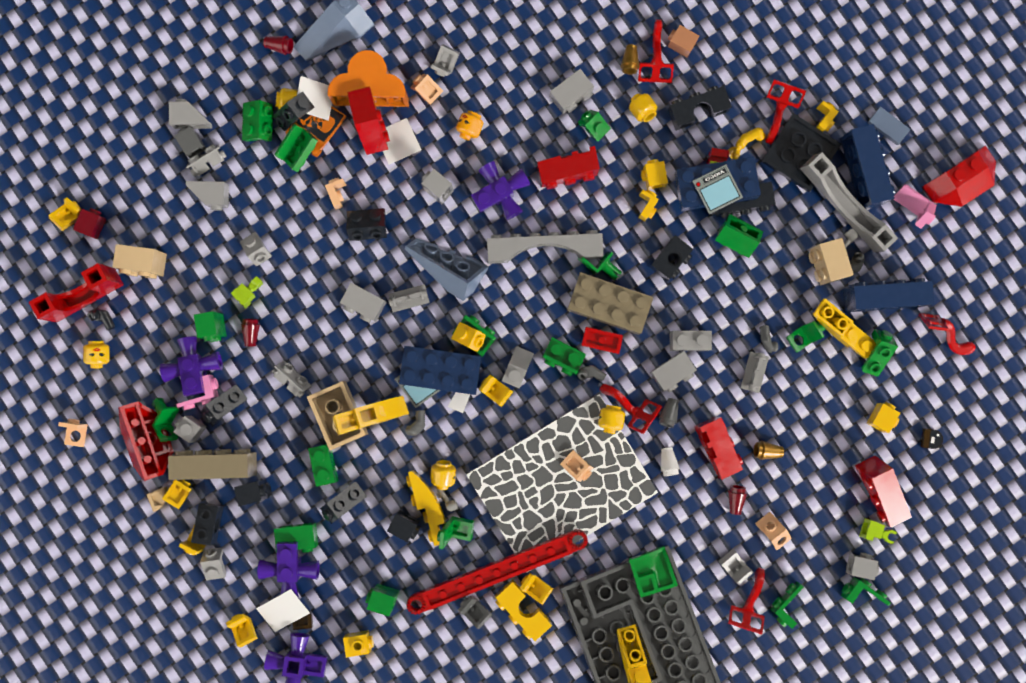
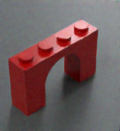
(98, 282)

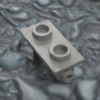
(199, 164)
(408, 298)
(285, 372)
(754, 372)

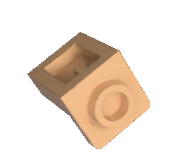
(426, 88)
(336, 196)
(577, 466)

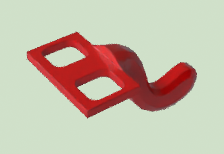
(656, 62)
(782, 102)
(958, 348)
(635, 412)
(748, 610)

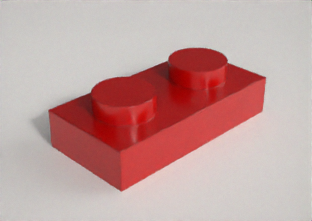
(602, 340)

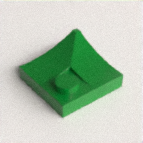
(652, 572)

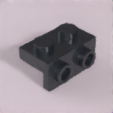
(366, 224)

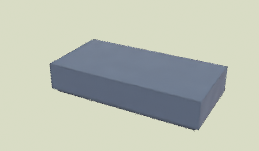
(889, 125)

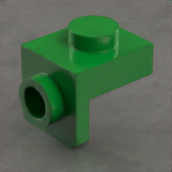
(594, 124)

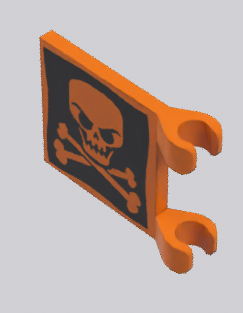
(321, 128)

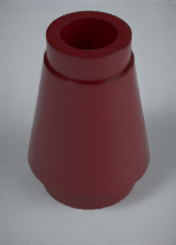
(280, 44)
(250, 331)
(737, 496)

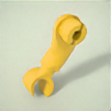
(756, 133)

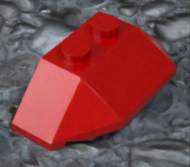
(963, 180)
(145, 449)

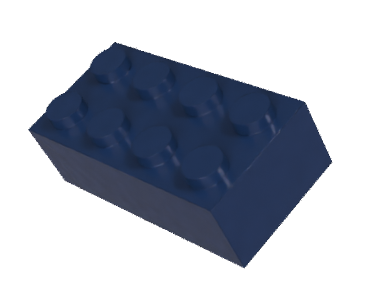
(867, 166)
(742, 171)
(893, 295)
(440, 370)

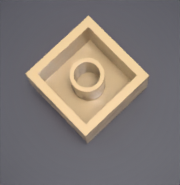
(139, 261)
(830, 261)

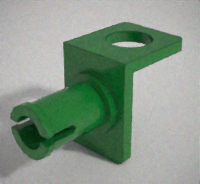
(604, 265)
(809, 332)
(164, 419)

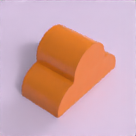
(367, 70)

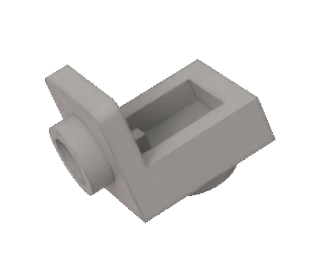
(445, 61)
(255, 249)
(213, 564)
(735, 567)

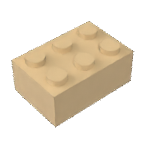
(331, 402)

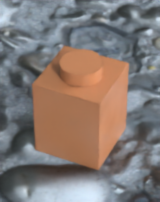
(682, 40)

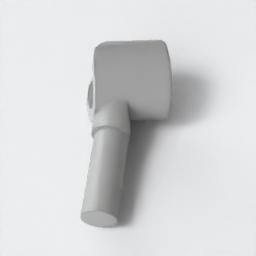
(851, 235)
(450, 505)

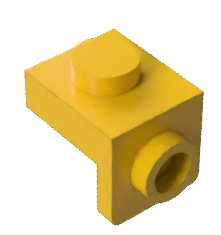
(830, 112)
(649, 209)
(66, 214)
(468, 336)
(495, 390)
(177, 493)
(536, 588)
(242, 629)

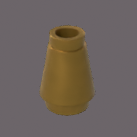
(630, 60)
(766, 450)

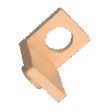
(74, 425)
(773, 530)

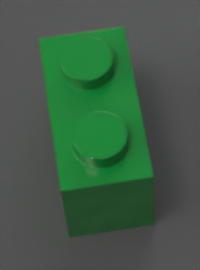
(739, 236)
(210, 326)
(323, 465)
(302, 533)
(382, 599)

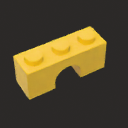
(533, 624)

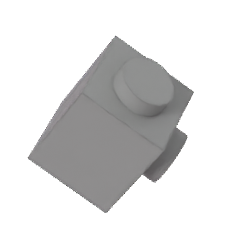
(189, 428)
(862, 566)

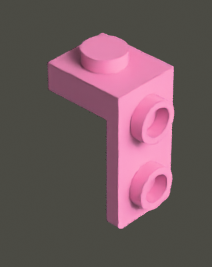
(917, 204)
(210, 388)

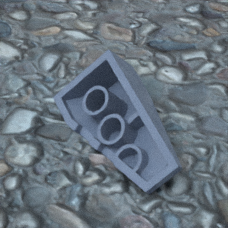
(336, 25)
(455, 273)

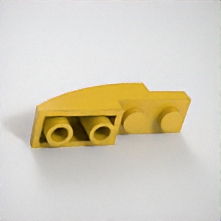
(843, 328)
(370, 415)
(425, 498)
(633, 655)

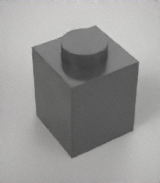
(190, 141)

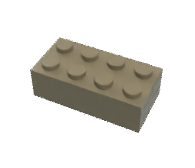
(610, 303)
(212, 465)

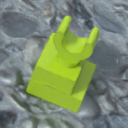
(244, 294)
(874, 529)

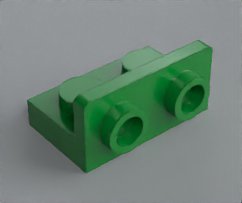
(563, 356)

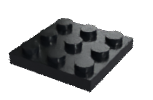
(795, 146)

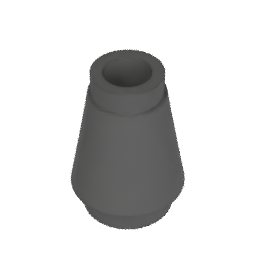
(669, 413)

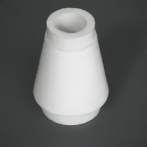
(669, 463)

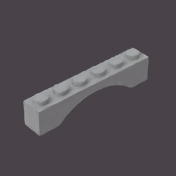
(868, 227)
(584, 245)

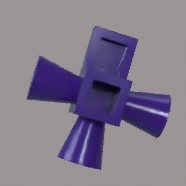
(500, 190)
(191, 367)
(288, 567)
(296, 662)

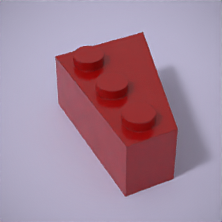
(368, 121)

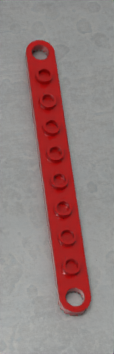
(497, 571)

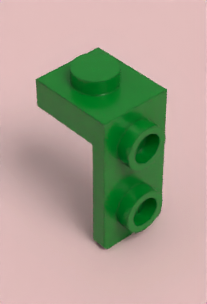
(881, 353)
(455, 528)
(854, 588)
(781, 602)

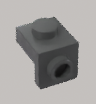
(474, 611)

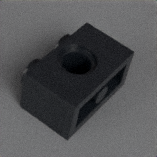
(663, 266)
(252, 492)
(207, 524)
(404, 526)

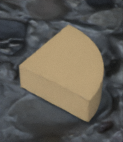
(155, 498)

